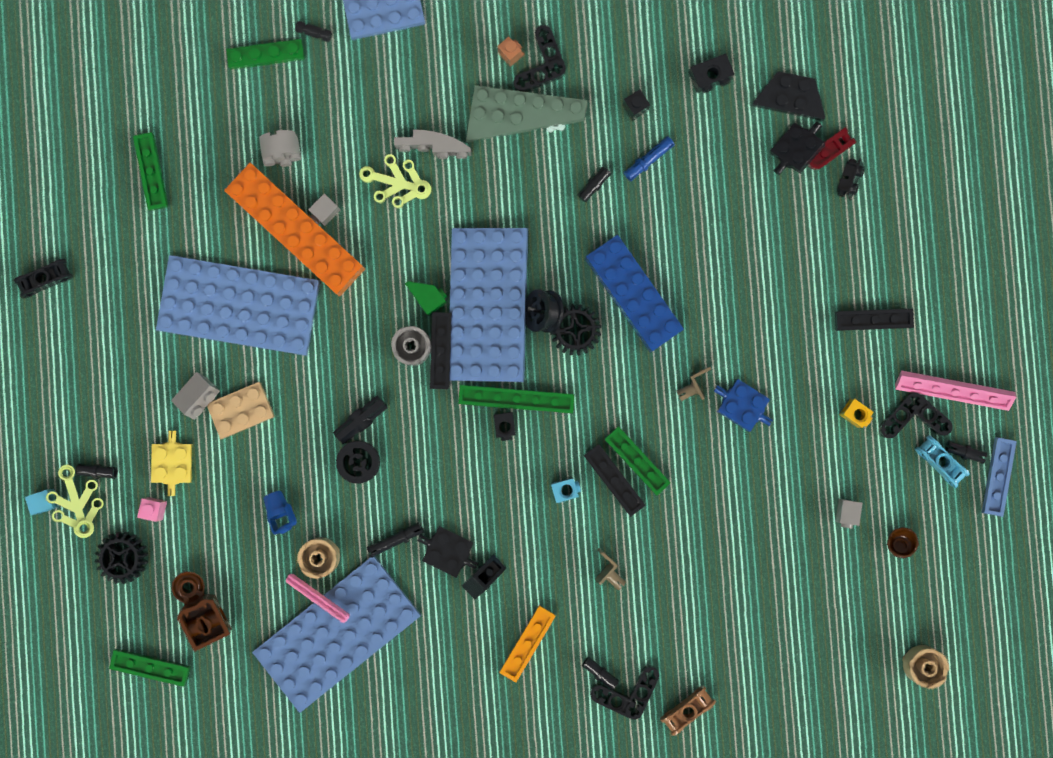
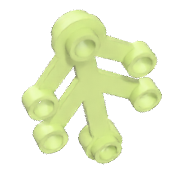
(399, 182)
(76, 504)

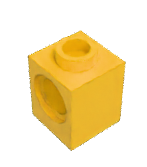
(848, 413)

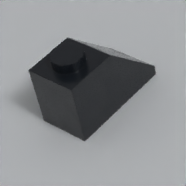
(484, 577)

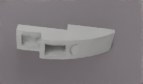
(441, 144)

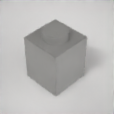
(324, 210)
(848, 513)

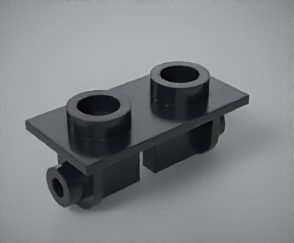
(853, 171)

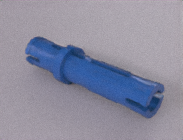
(644, 162)

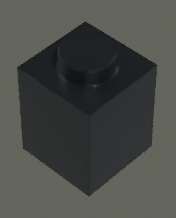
(636, 104)

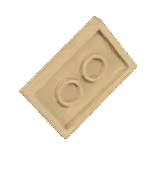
(240, 410)

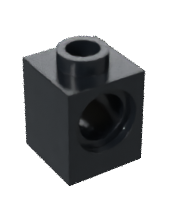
(498, 419)

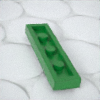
(265, 54)
(150, 171)
(637, 461)
(149, 667)

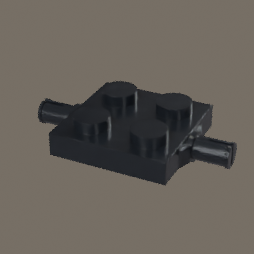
(797, 148)
(447, 551)

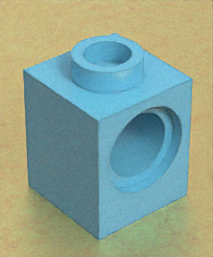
(559, 497)
(38, 504)

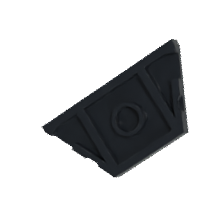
(792, 96)

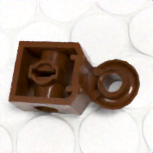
(201, 614)

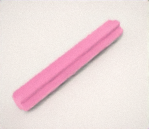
(317, 598)

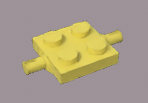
(171, 463)

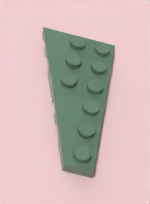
(513, 112)

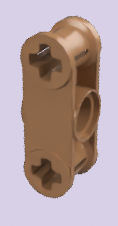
(682, 720)

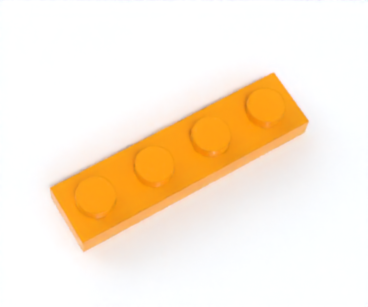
(527, 643)

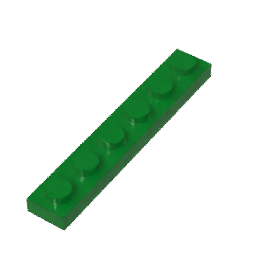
(516, 399)

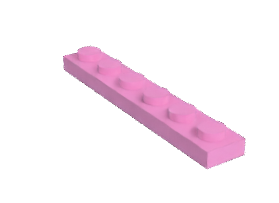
(955, 390)

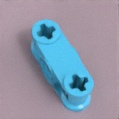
(951, 471)

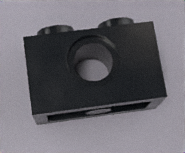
(719, 65)

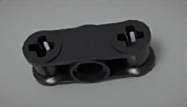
(30, 283)

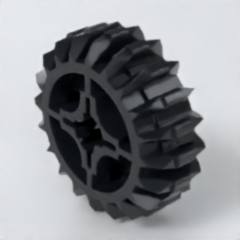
(592, 327)
(109, 547)

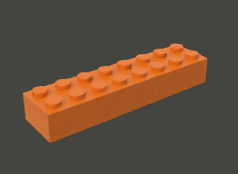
(294, 229)

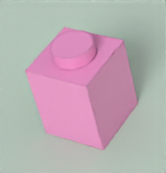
(152, 509)

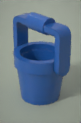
(276, 508)

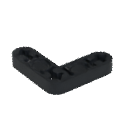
(550, 62)
(917, 410)
(628, 702)

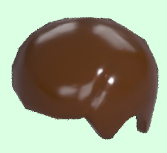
(902, 542)

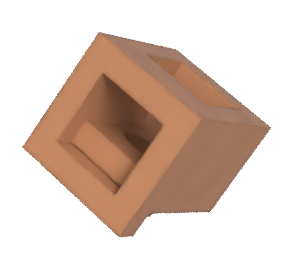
(510, 51)

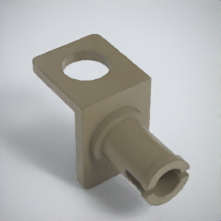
(692, 388)
(609, 574)

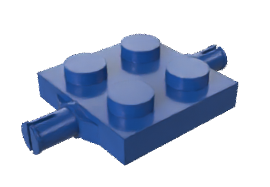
(743, 405)

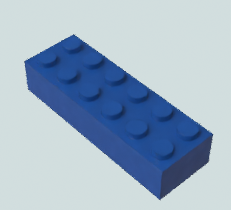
(634, 293)

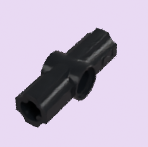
(360, 420)

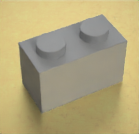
(195, 395)

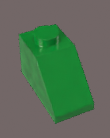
(427, 296)

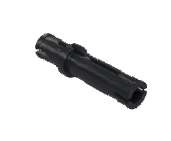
(395, 539)

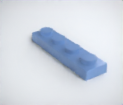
(999, 476)

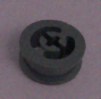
(543, 321)
(349, 449)

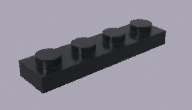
(874, 319)
(440, 350)
(614, 480)

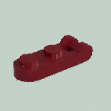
(832, 149)

